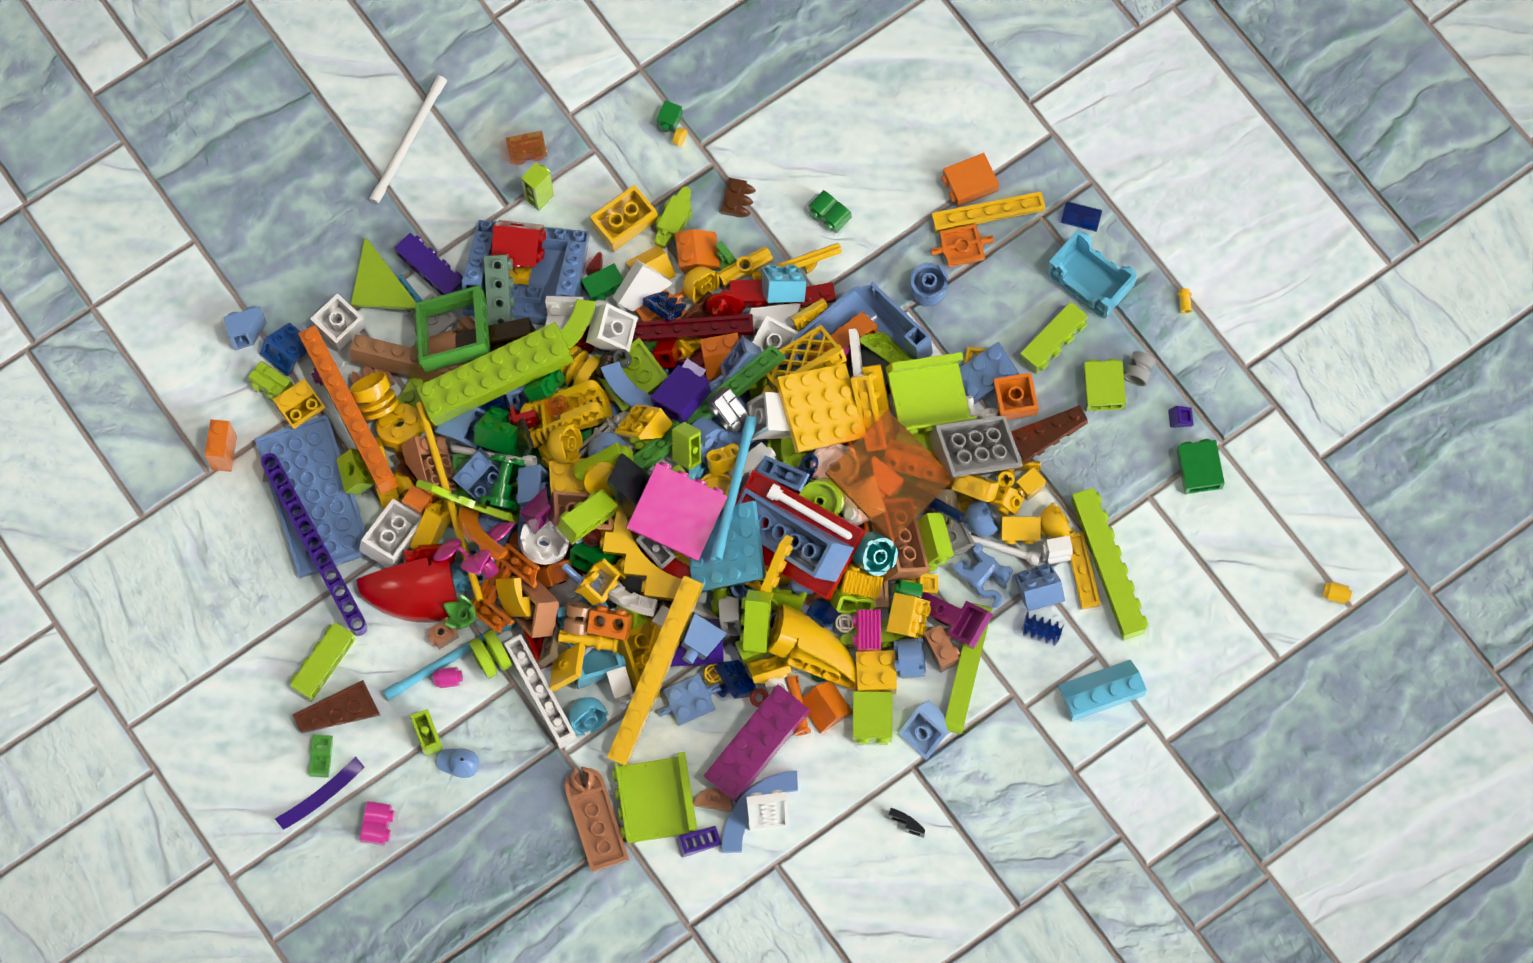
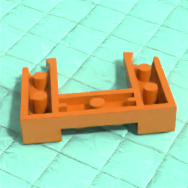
(487, 609)

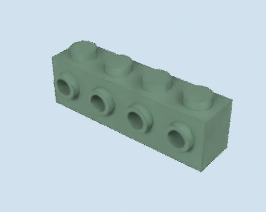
(499, 288)

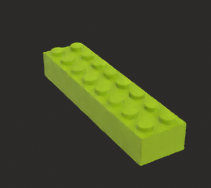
(495, 374)

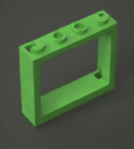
(444, 304)

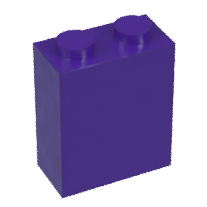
(681, 394)

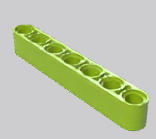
(964, 683)

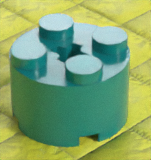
(875, 554)

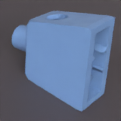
(700, 639)

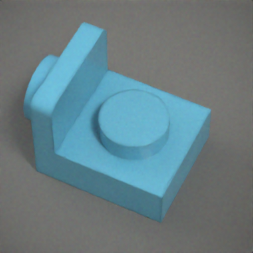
(460, 578)

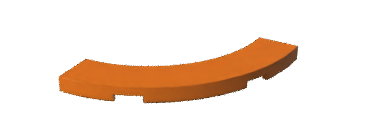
(471, 528)

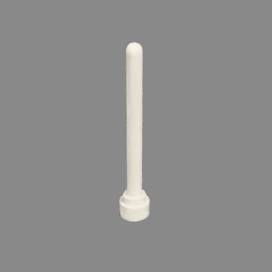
(529, 459)
(776, 493)
(1031, 557)

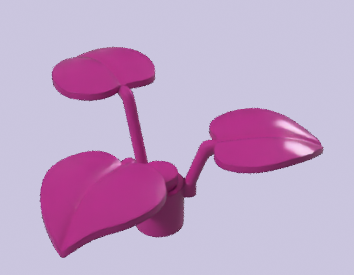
(481, 560)

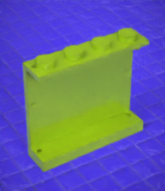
(928, 392)
(655, 799)

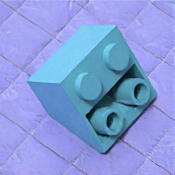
(783, 283)

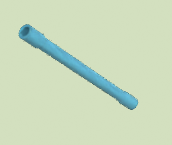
(720, 543)
(401, 686)

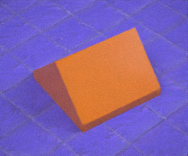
(826, 706)

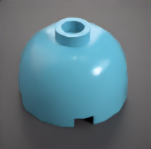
(587, 715)

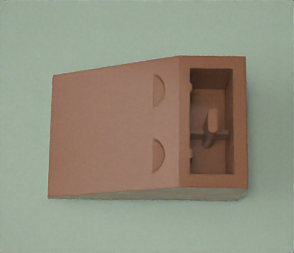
(420, 460)

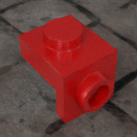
(530, 417)

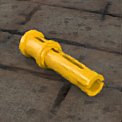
(598, 642)

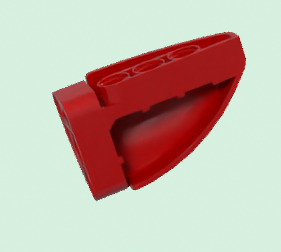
(410, 590)

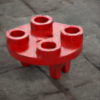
(724, 304)

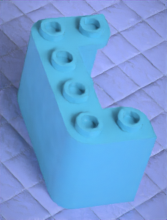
(1090, 276)

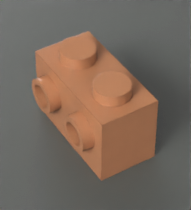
(941, 649)

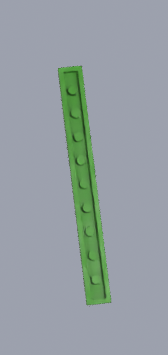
(738, 385)

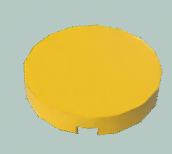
(597, 476)

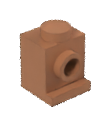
(442, 640)

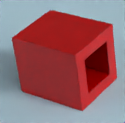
(667, 353)

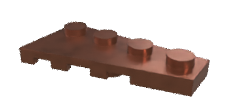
(1038, 436)
(340, 708)

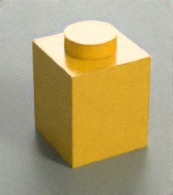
(1030, 484)

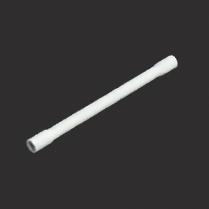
(381, 187)

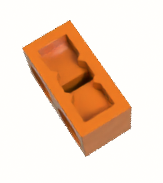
(609, 628)

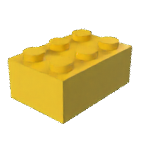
(624, 218)

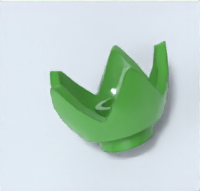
(457, 611)

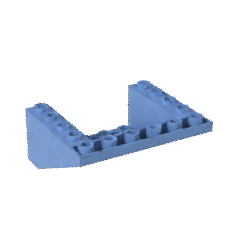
(555, 275)

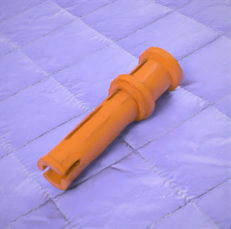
(794, 689)

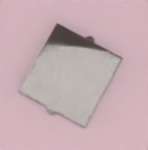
(524, 440)

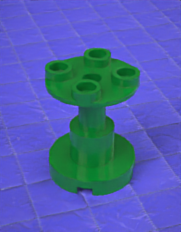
(501, 490)

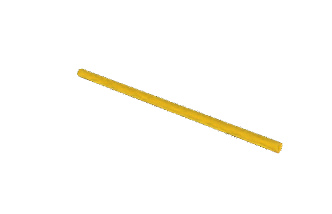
(444, 484)

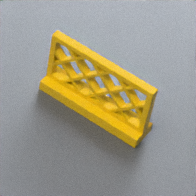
(824, 359)

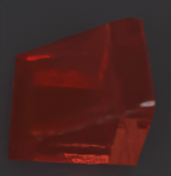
(595, 265)

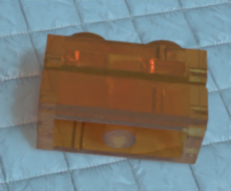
(526, 147)

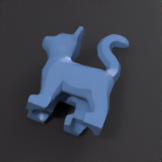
(981, 572)

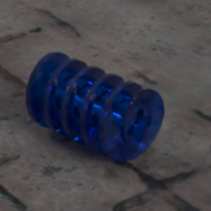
(1042, 629)

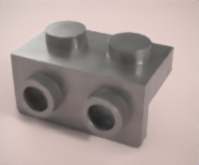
(565, 592)

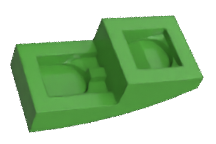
(320, 756)

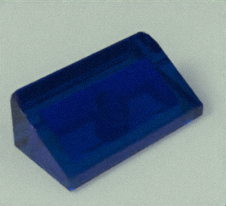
(1081, 216)

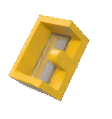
(598, 582)

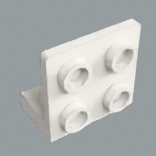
(560, 309)

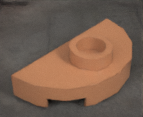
(714, 800)

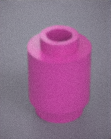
(447, 677)

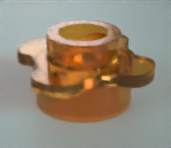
(558, 410)

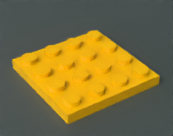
(820, 407)

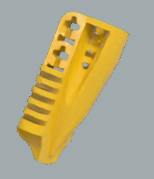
(578, 415)

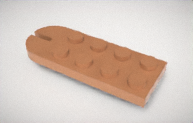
(595, 820)

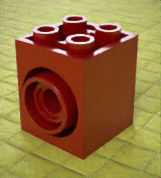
(520, 241)

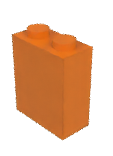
(970, 180)
(220, 445)

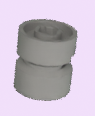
(1139, 368)

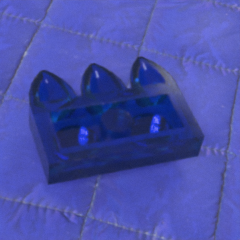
(664, 306)

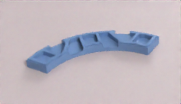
(624, 387)
(738, 817)

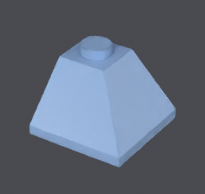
(925, 729)

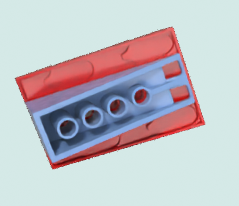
(817, 553)

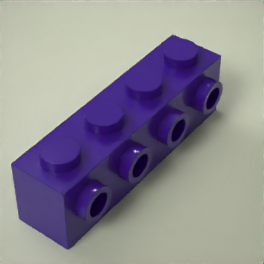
(428, 265)

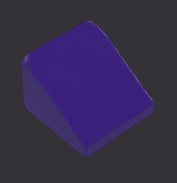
(1180, 417)

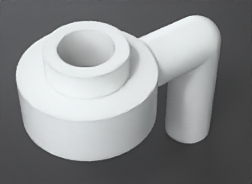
(984, 413)

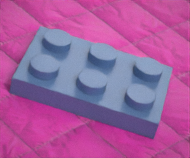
(981, 370)

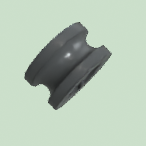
(621, 353)

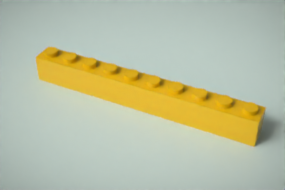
(655, 670)

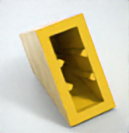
(432, 525)

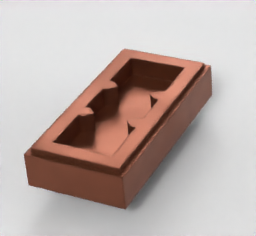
(699, 308)

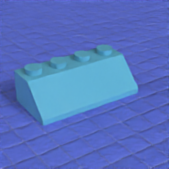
(1102, 690)

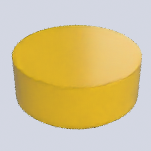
(679, 136)

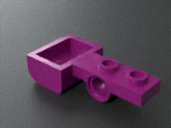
(965, 623)

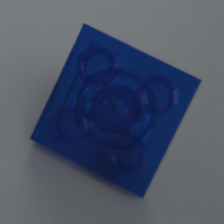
(735, 679)

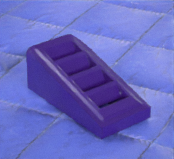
(684, 851)

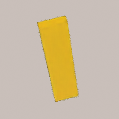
(1083, 572)

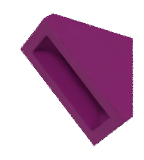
(537, 511)

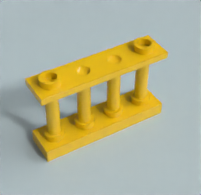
(870, 394)

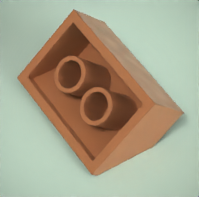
(565, 501)

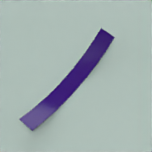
(322, 795)

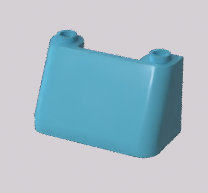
(595, 662)

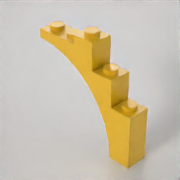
(621, 543)

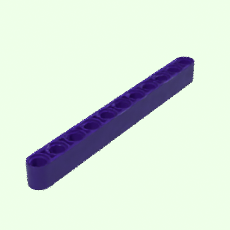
(315, 552)

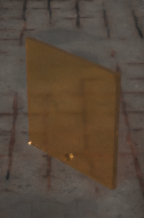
(889, 476)

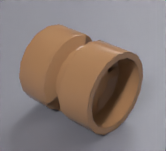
(575, 624)

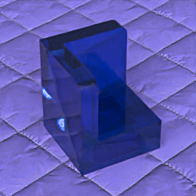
(822, 612)

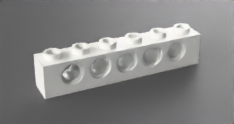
(540, 692)

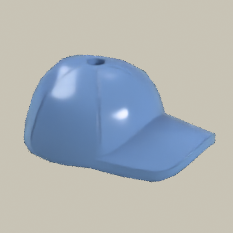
(449, 762)

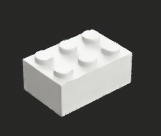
(390, 534)

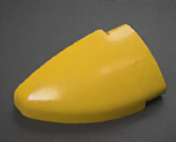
(811, 647)

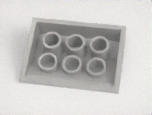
(975, 446)

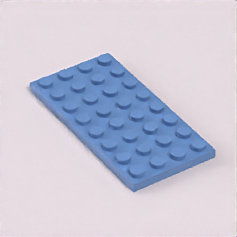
(311, 465)

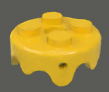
(396, 436)

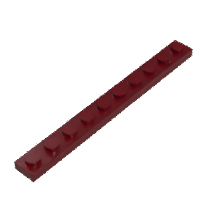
(687, 328)

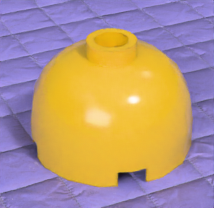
(699, 281)
(565, 443)
(1055, 522)

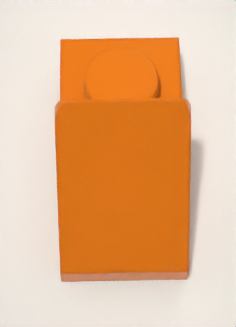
(552, 573)

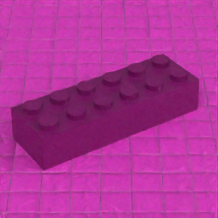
(757, 743)

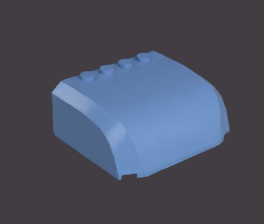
(880, 310)

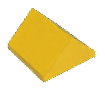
(656, 259)

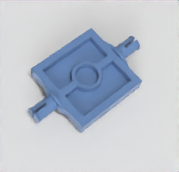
(689, 699)

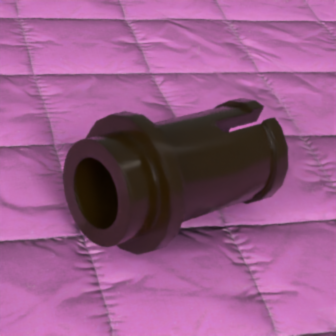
(604, 360)

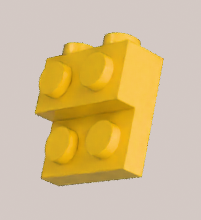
(563, 477)

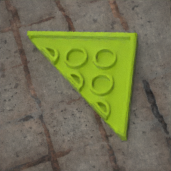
(378, 285)

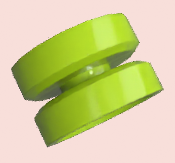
(825, 488)
(488, 655)

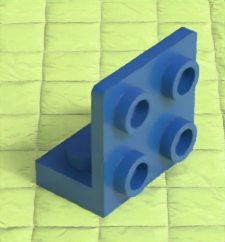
(283, 348)

